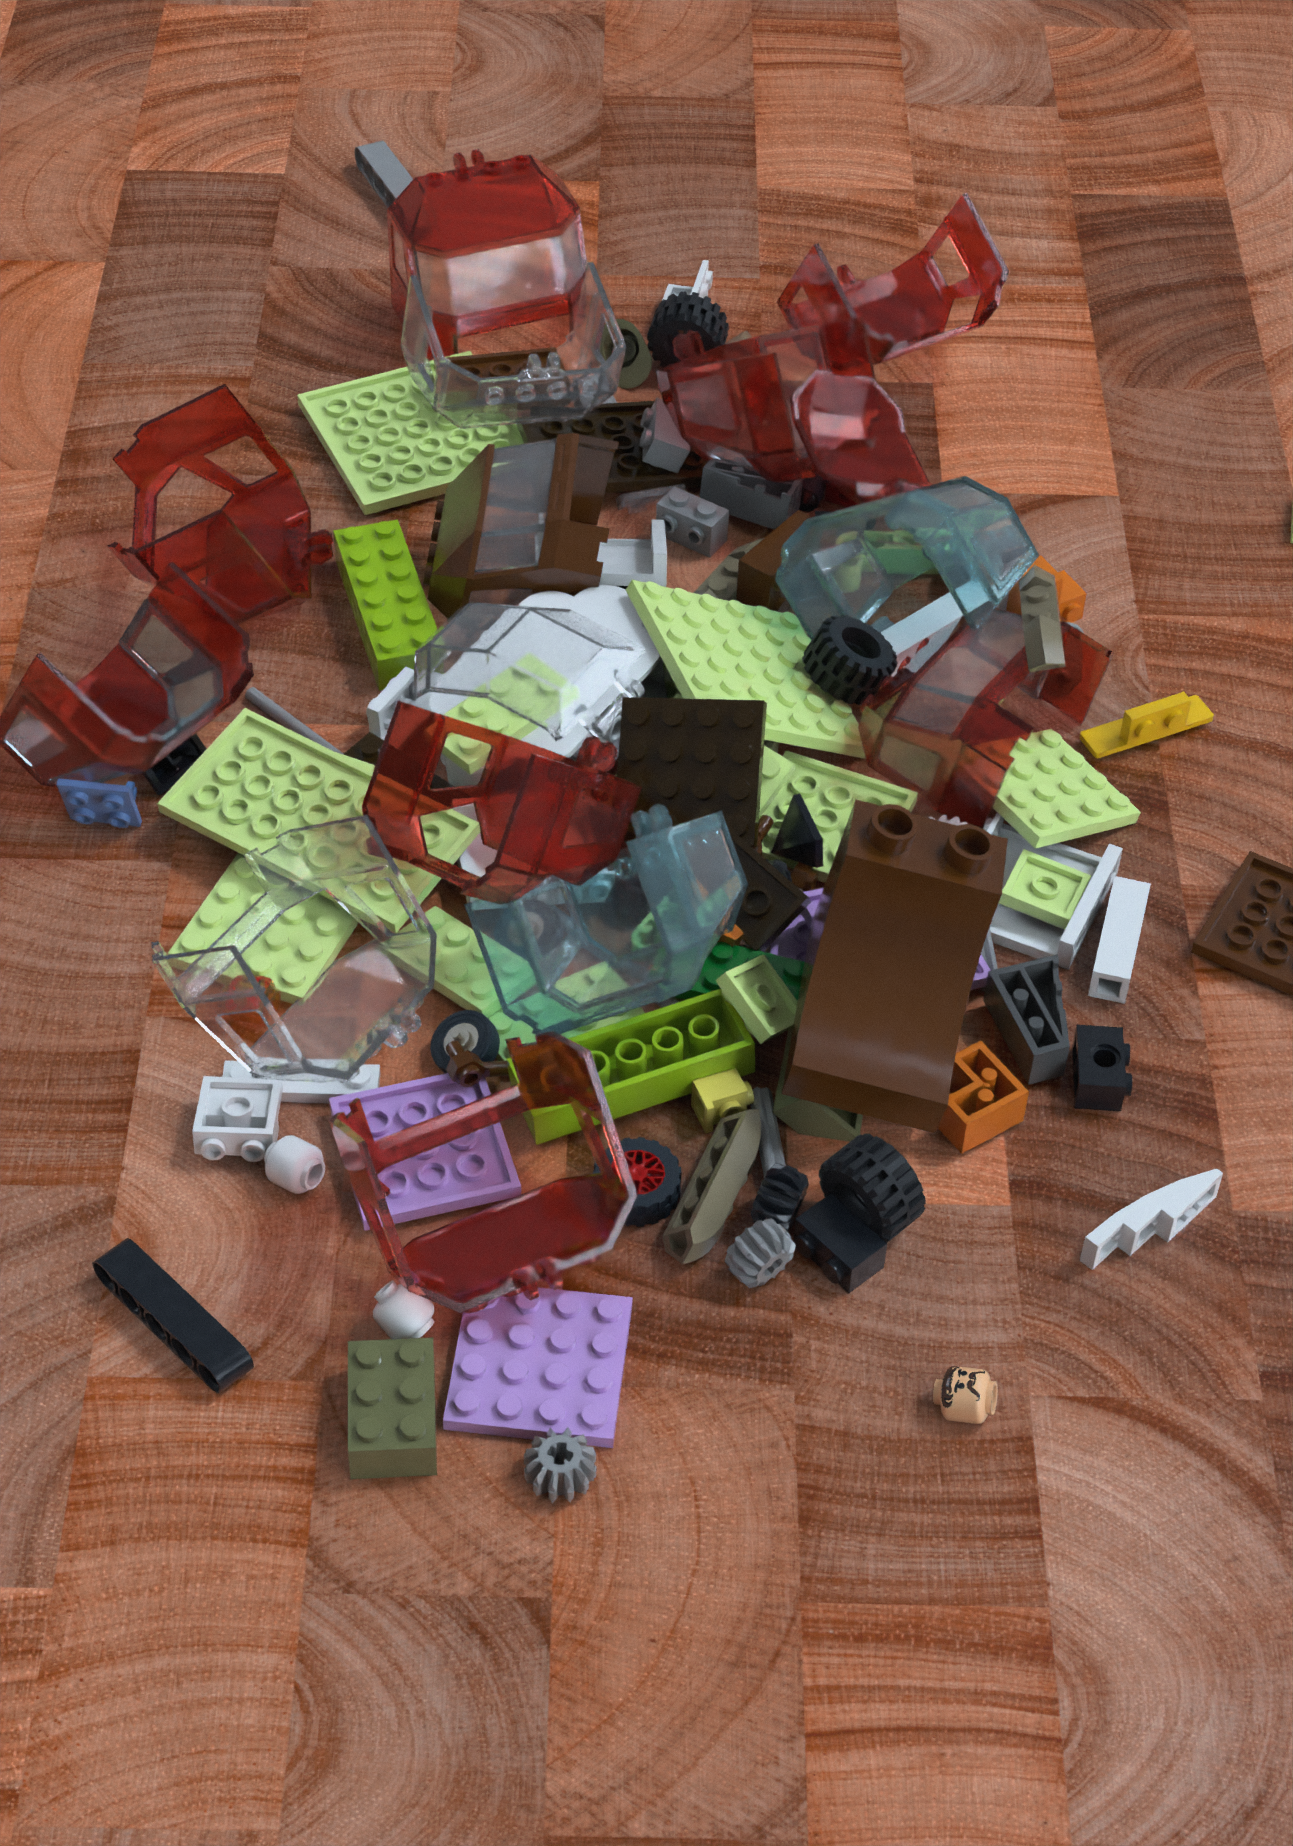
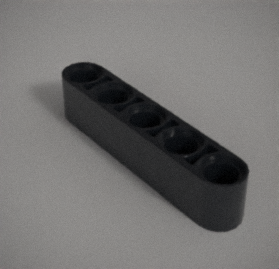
(173, 1315)

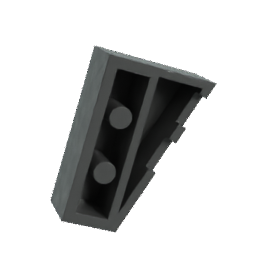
(749, 494)
(1031, 1016)

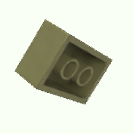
(391, 1408)

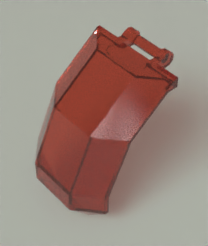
(855, 437)

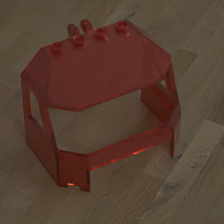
(910, 303)
(248, 551)
(530, 803)
(518, 1239)

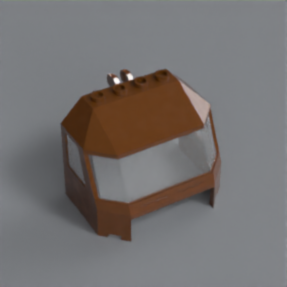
(509, 523)

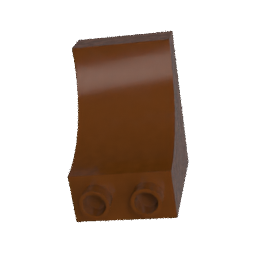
(893, 964)

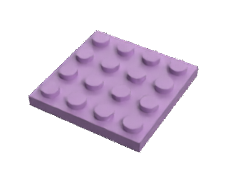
(446, 1178)
(541, 1366)

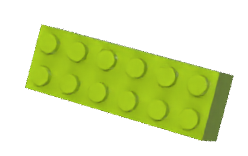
(384, 595)
(654, 1059)

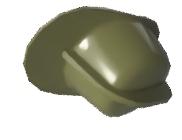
(637, 357)

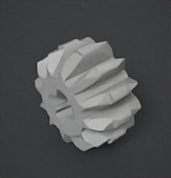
(760, 1253)
(560, 1465)

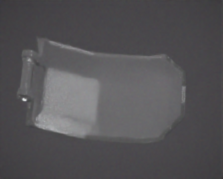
(531, 662)

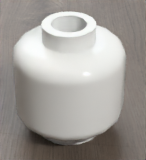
(294, 1164)
(402, 1312)

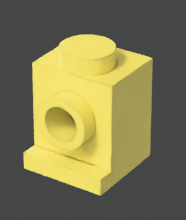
(720, 1097)

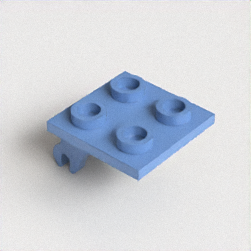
(100, 802)

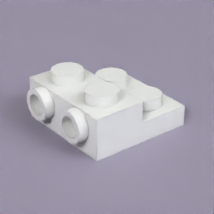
(236, 1117)

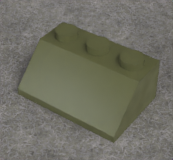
(811, 1117)

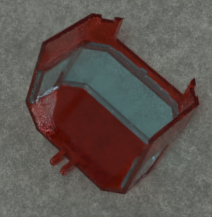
(148, 696)

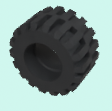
(686, 314)
(849, 659)
(874, 1185)

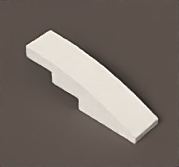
(1159, 1213)

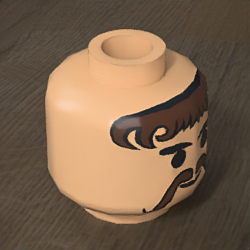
(966, 1395)

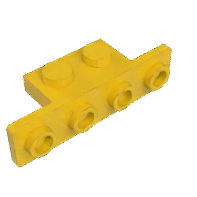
(1147, 724)

